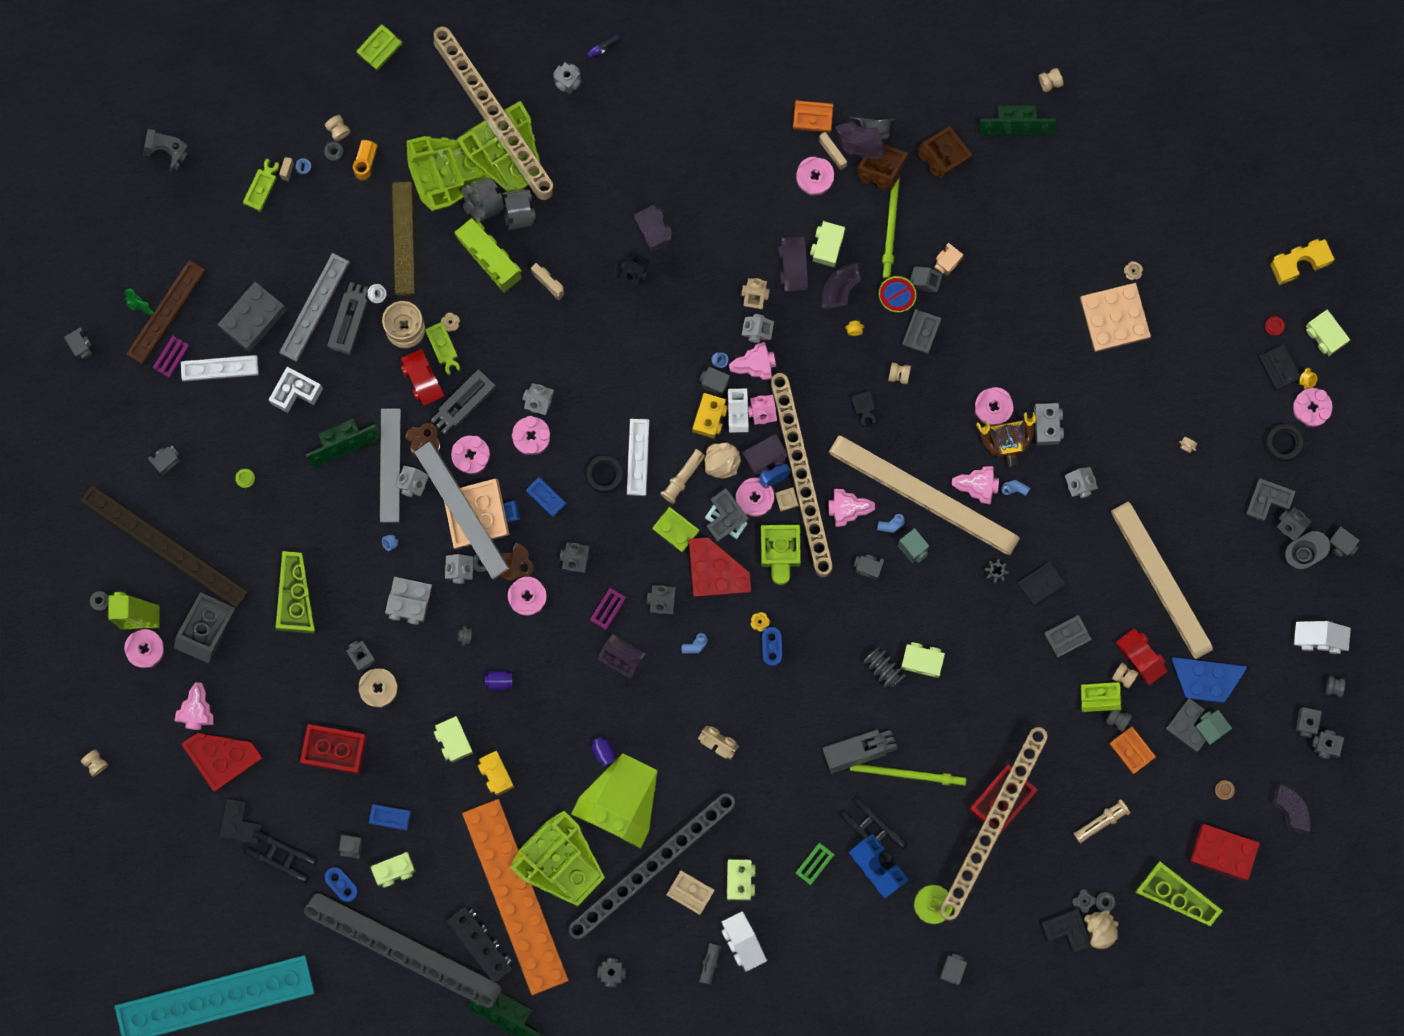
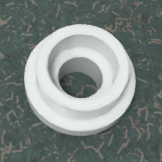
(381, 293)

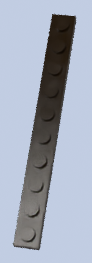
(164, 546)

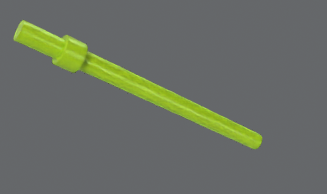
(888, 258)
(945, 779)

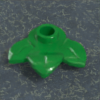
(135, 302)

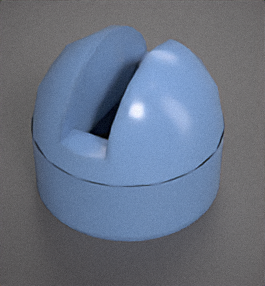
(307, 166)
(721, 362)
(389, 542)

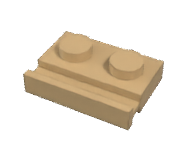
(543, 276)
(690, 892)

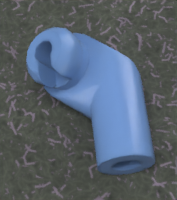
(1014, 486)
(894, 525)
(697, 645)

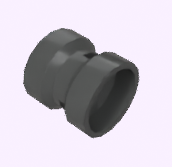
(1120, 719)

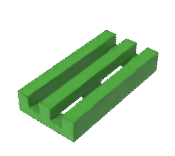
(804, 876)

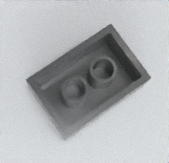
(252, 317)

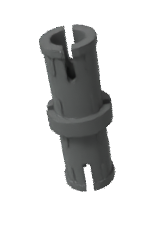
(710, 964)

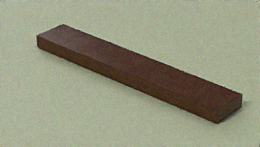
(166, 312)

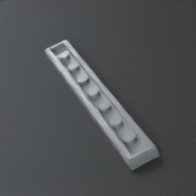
(462, 510)

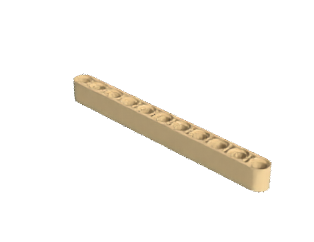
(493, 121)
(801, 465)
(924, 495)
(996, 814)

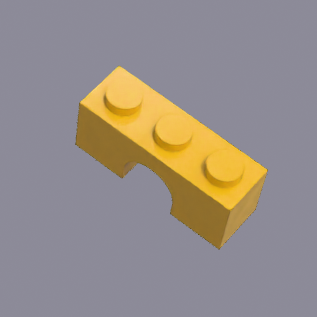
(1316, 254)

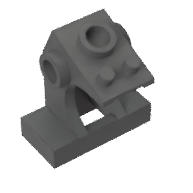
(157, 141)

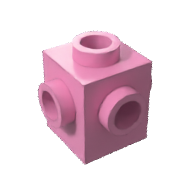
(762, 409)

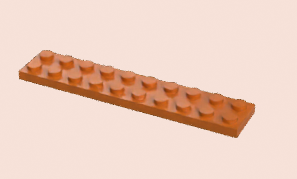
(515, 898)

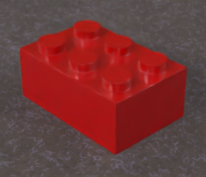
(333, 749)
(984, 804)
(1224, 852)

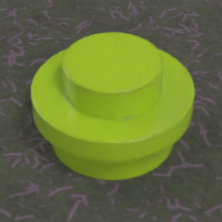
(245, 478)

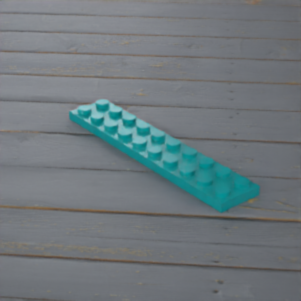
(216, 999)

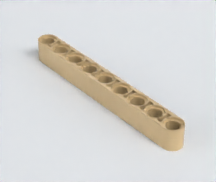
(1162, 580)

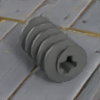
(884, 668)

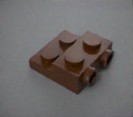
(944, 152)
(883, 170)

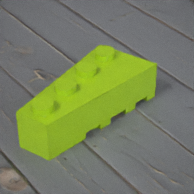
(488, 254)
(293, 600)
(132, 612)
(1172, 891)

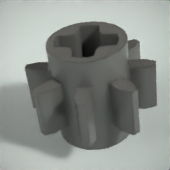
(997, 565)

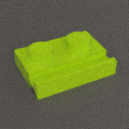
(379, 47)
(675, 529)
(1101, 697)

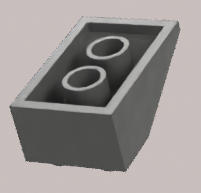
(204, 627)

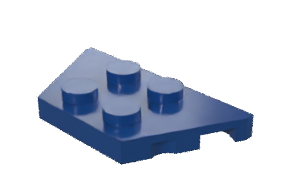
(1207, 679)

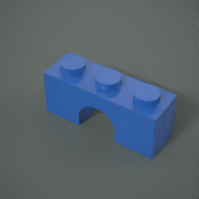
(867, 857)

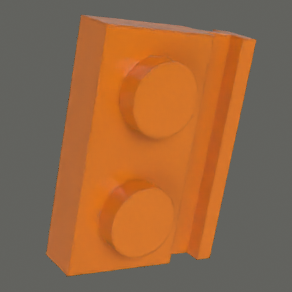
(813, 116)
(1132, 750)

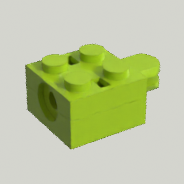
(780, 550)

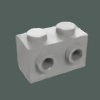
(1048, 424)

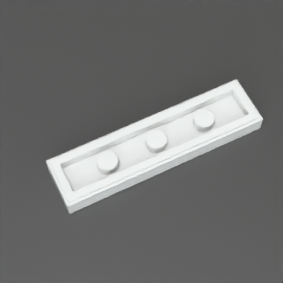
(219, 368)
(638, 457)

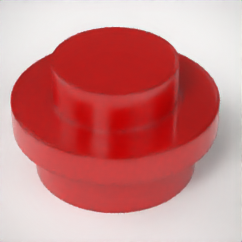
(1274, 326)

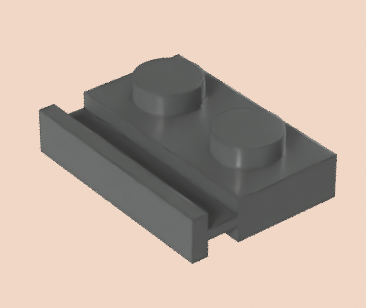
(921, 331)
(1067, 636)

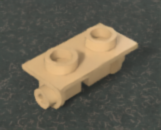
(725, 744)

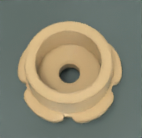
(1128, 270)
(455, 322)
(1188, 445)

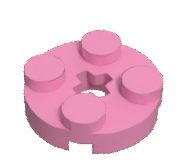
(816, 165)
(988, 397)
(1306, 416)
(476, 445)
(531, 446)
(750, 507)
(534, 604)
(149, 658)

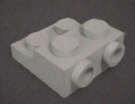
(408, 600)

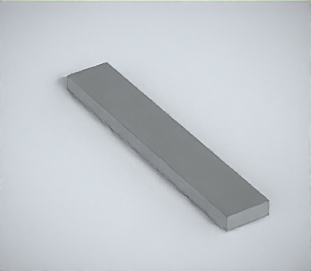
(314, 307)
(390, 465)

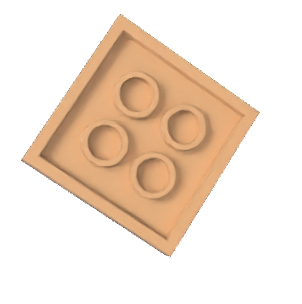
(1115, 317)
(488, 506)

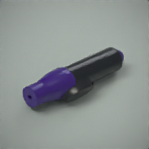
(602, 47)

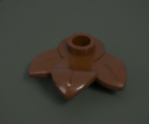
(419, 439)
(515, 560)

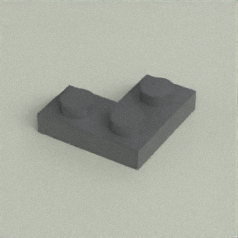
(1267, 494)
(731, 515)
(1183, 725)

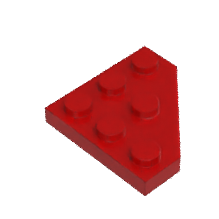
(715, 570)
(220, 757)

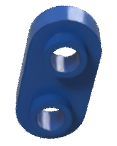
(772, 477)
(772, 646)
(341, 884)

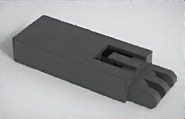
(347, 326)
(468, 397)
(852, 752)

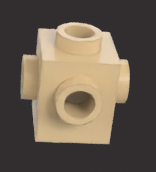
(755, 293)

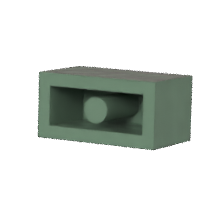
(914, 546)

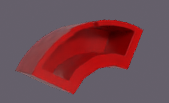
(422, 377)
(1136, 649)

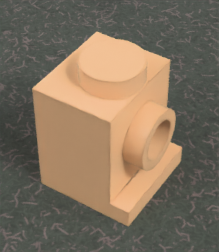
(948, 260)

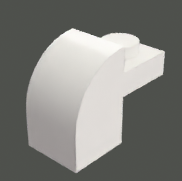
(738, 410)

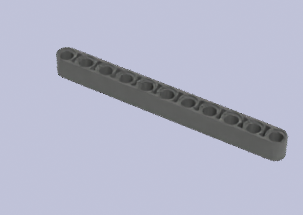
(656, 857)
(402, 950)

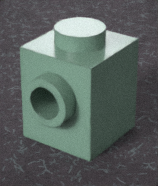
(1213, 726)

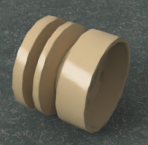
(399, 315)

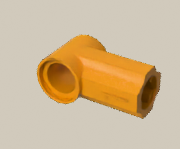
(365, 159)

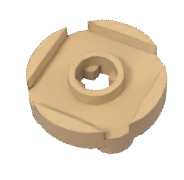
(389, 687)

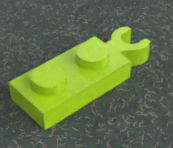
(261, 187)
(442, 346)

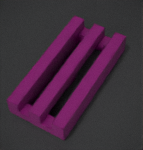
(178, 343)
(616, 595)

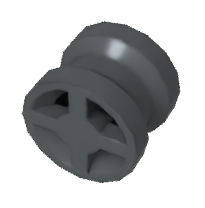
(1335, 686)

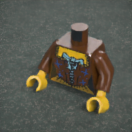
(1008, 439)

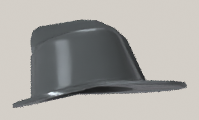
(882, 126)
(1307, 550)

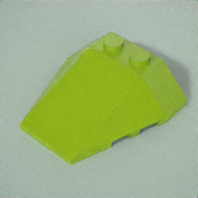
(489, 155)
(440, 170)
(621, 800)
(559, 860)

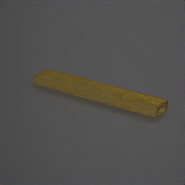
(403, 238)

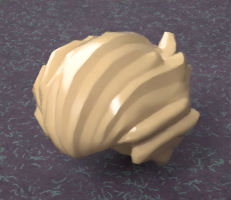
(722, 460)
(1101, 929)

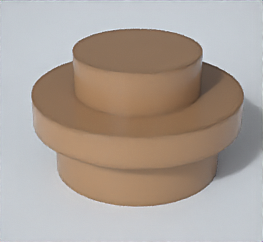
(1224, 790)

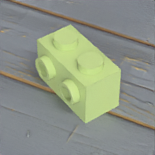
(828, 244)
(1327, 333)
(923, 660)
(453, 739)
(393, 869)
(739, 880)

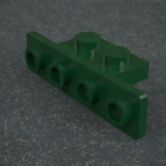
(1017, 121)
(342, 440)
(506, 1014)

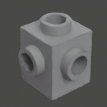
(569, 83)
(757, 328)
(538, 398)
(411, 481)
(1081, 482)
(459, 568)

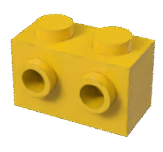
(709, 416)
(494, 769)

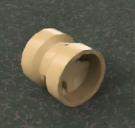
(1050, 80)
(337, 128)
(895, 371)
(1128, 679)
(94, 762)

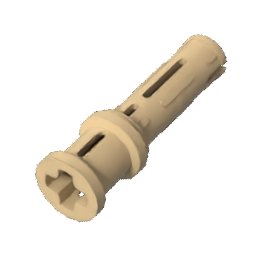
(678, 483)
(1109, 816)

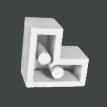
(292, 386)
(1323, 636)
(743, 941)

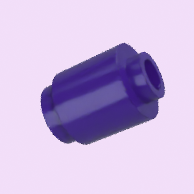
(498, 680)
(603, 751)

